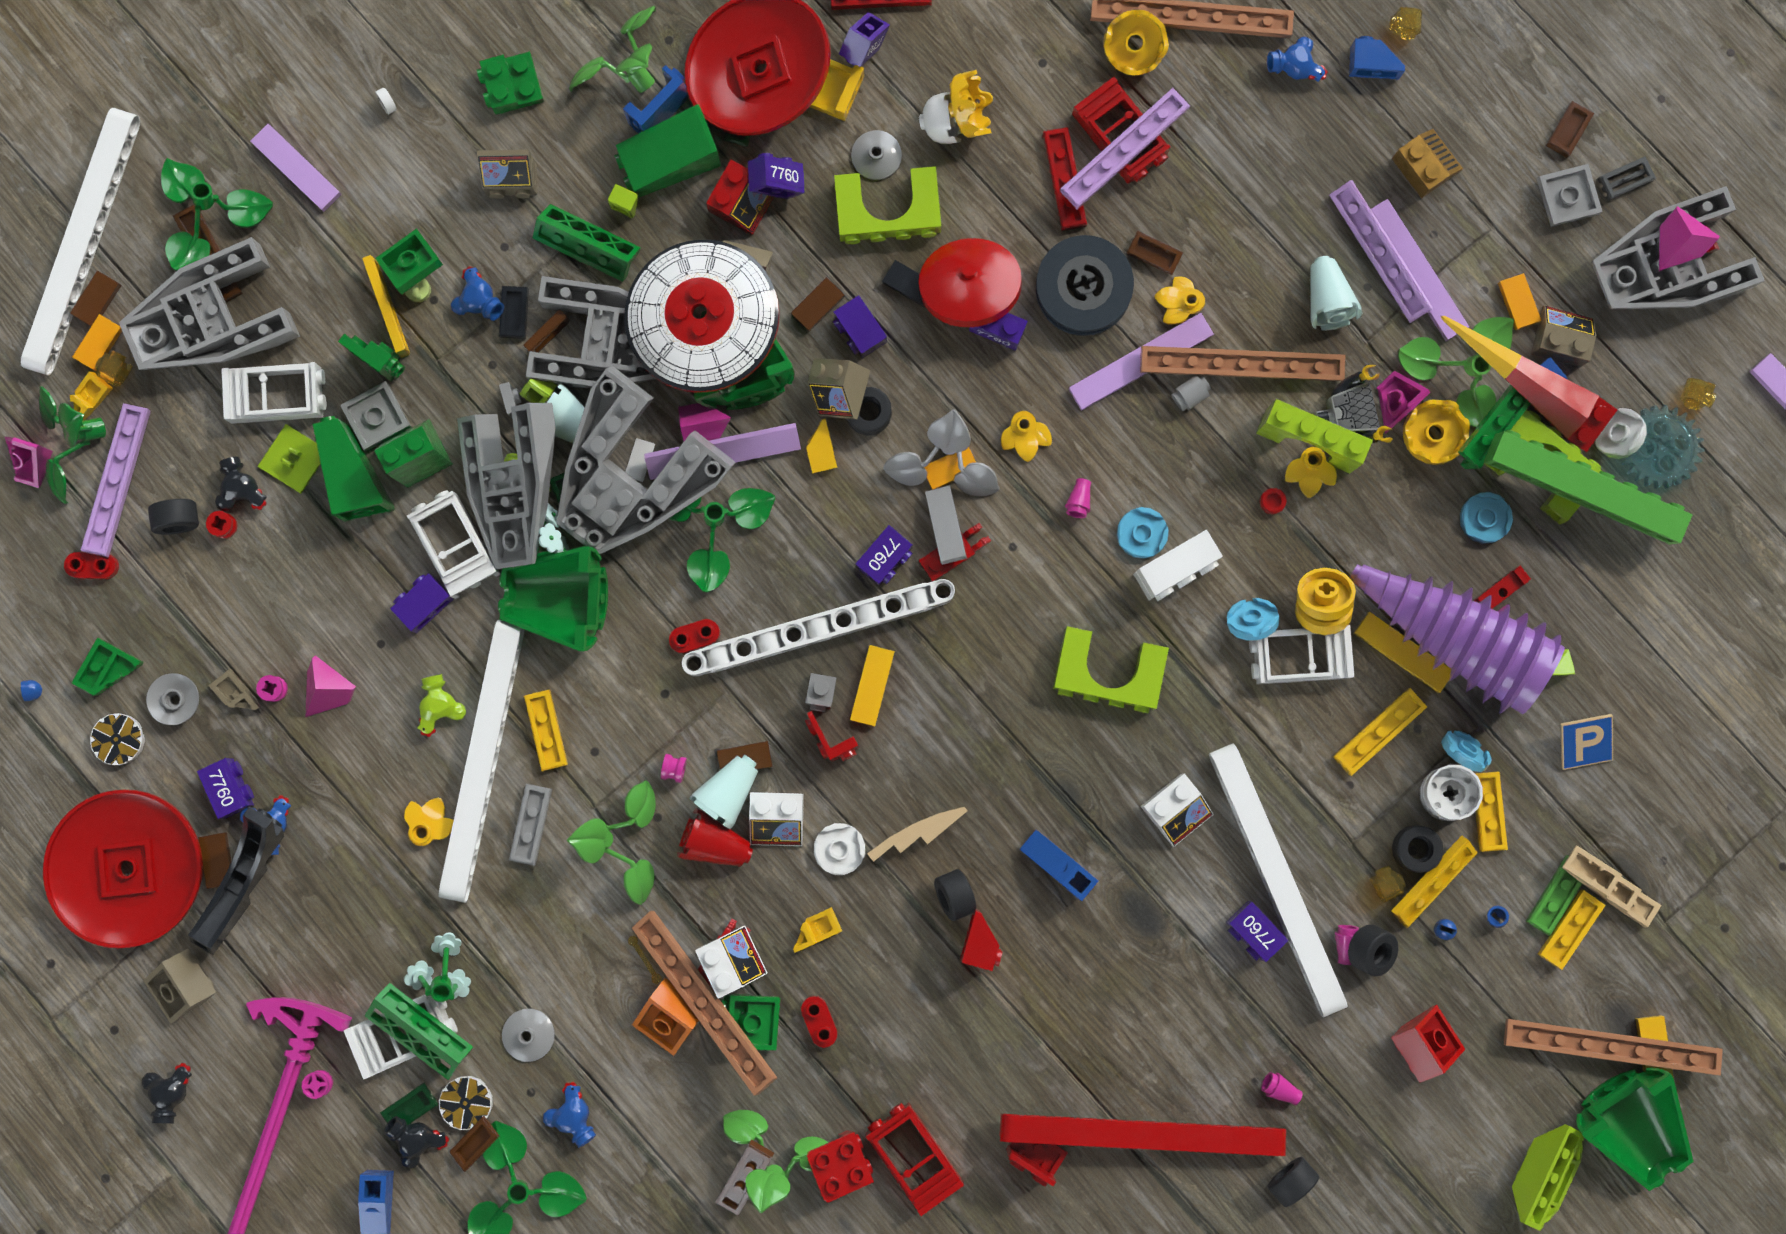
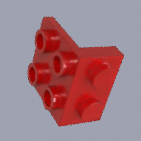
(843, 750)
(1039, 1159)
(840, 1166)

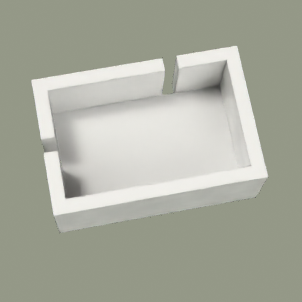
(1178, 566)

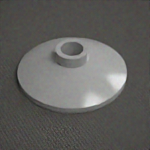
(873, 166)
(160, 699)
(541, 1033)

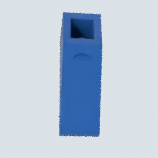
(1059, 865)
(375, 1201)

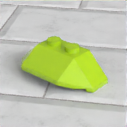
(1547, 1175)

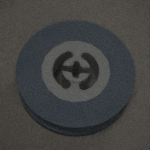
(1073, 258)

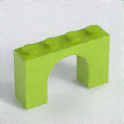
(921, 218)
(1532, 428)
(1344, 446)
(1141, 691)

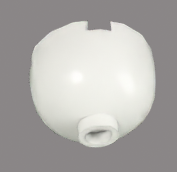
(937, 120)

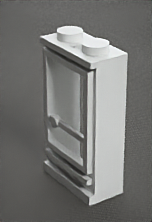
(237, 393)
(468, 572)
(1338, 658)
(366, 1049)

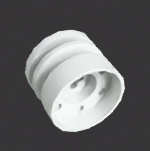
(1466, 789)

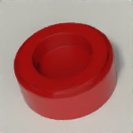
(1272, 501)

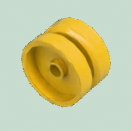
(1325, 601)

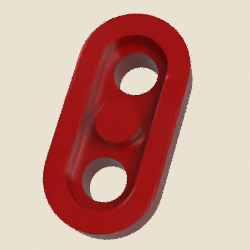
(89, 566)
(694, 636)
(819, 1021)

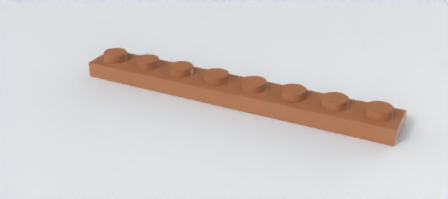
(1203, 16)
(1242, 363)
(704, 1003)
(1613, 1047)

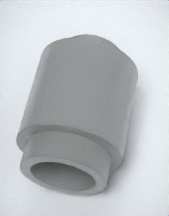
(1191, 393)

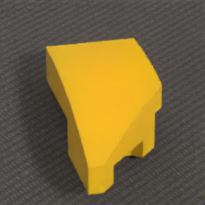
(90, 394)
(820, 449)
(817, 929)

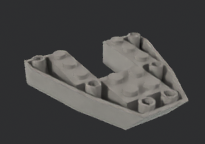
(603, 502)

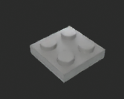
(1569, 195)
(375, 416)

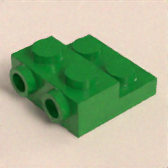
(510, 82)
(409, 261)
(378, 357)
(756, 1017)

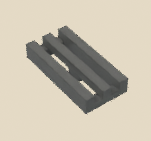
(1607, 187)

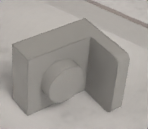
(510, 397)
(820, 692)

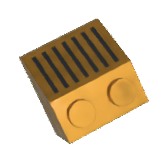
(1426, 162)

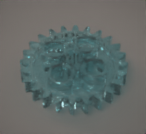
(1672, 427)

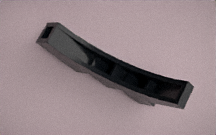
(257, 842)

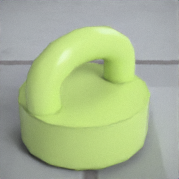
(419, 292)

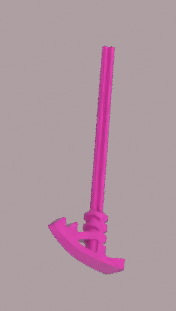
(305, 1030)

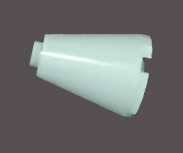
(1331, 296)
(567, 414)
(727, 790)

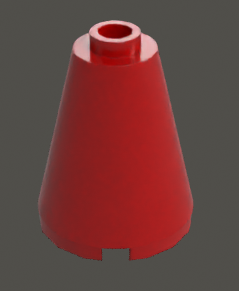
(712, 842)

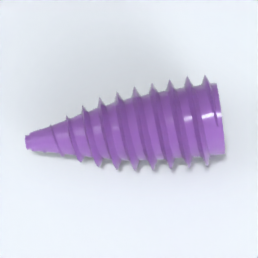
(1468, 636)

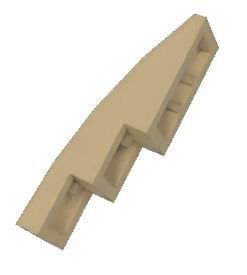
(926, 829)
(1611, 886)

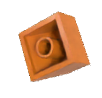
(666, 1018)

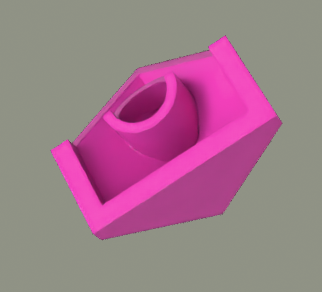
(1683, 239)
(1399, 397)
(704, 420)
(28, 461)
(325, 688)

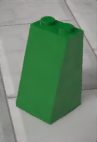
(668, 153)
(413, 454)
(348, 475)

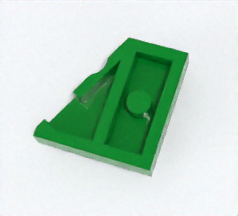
(104, 667)

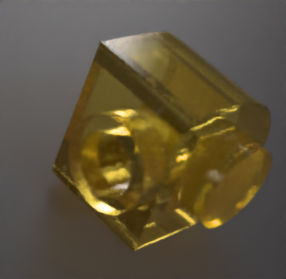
(1406, 22)
(113, 368)
(1698, 394)
(1387, 884)

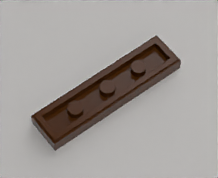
(186, 222)

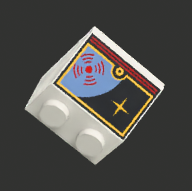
(1177, 809)
(776, 819)
(731, 961)

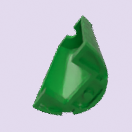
(759, 387)
(558, 597)
(1638, 1125)

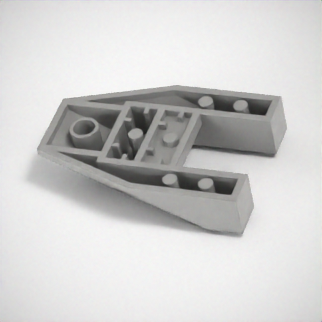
(1631, 265)
(189, 320)
(604, 336)
(513, 494)

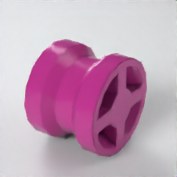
(278, 688)
(673, 768)
(311, 1085)

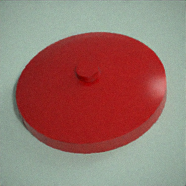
(970, 282)

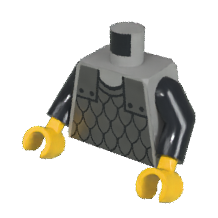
(1354, 407)

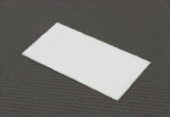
(637, 466)

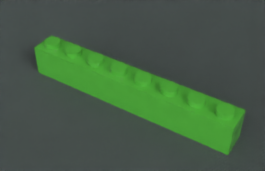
(1587, 487)

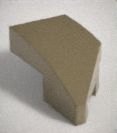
(233, 691)

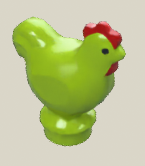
(437, 705)

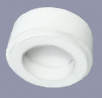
(386, 100)

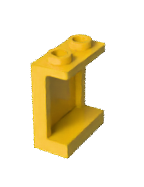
(839, 90)

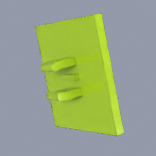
(292, 459)

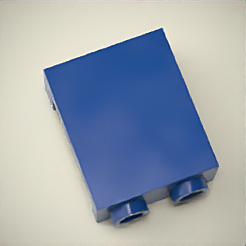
(662, 105)

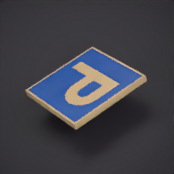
(1586, 741)

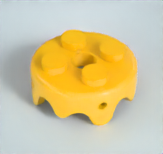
(1153, 45)
(964, 104)
(1445, 416)

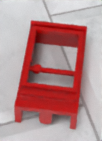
(1100, 103)
(937, 1186)

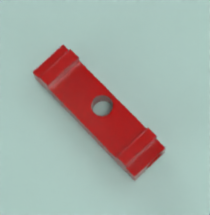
(1509, 584)

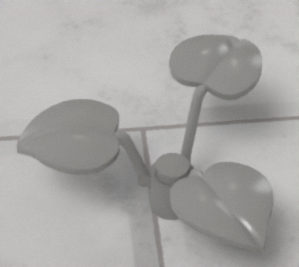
(950, 436)

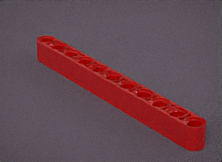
(1142, 1134)

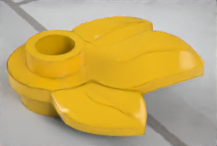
(1177, 298)
(1026, 439)
(1311, 476)
(430, 818)

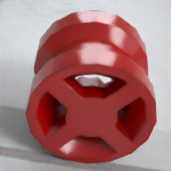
(226, 527)

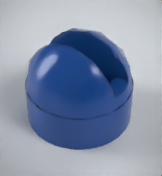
(30, 690)
(1501, 912)
(1442, 934)

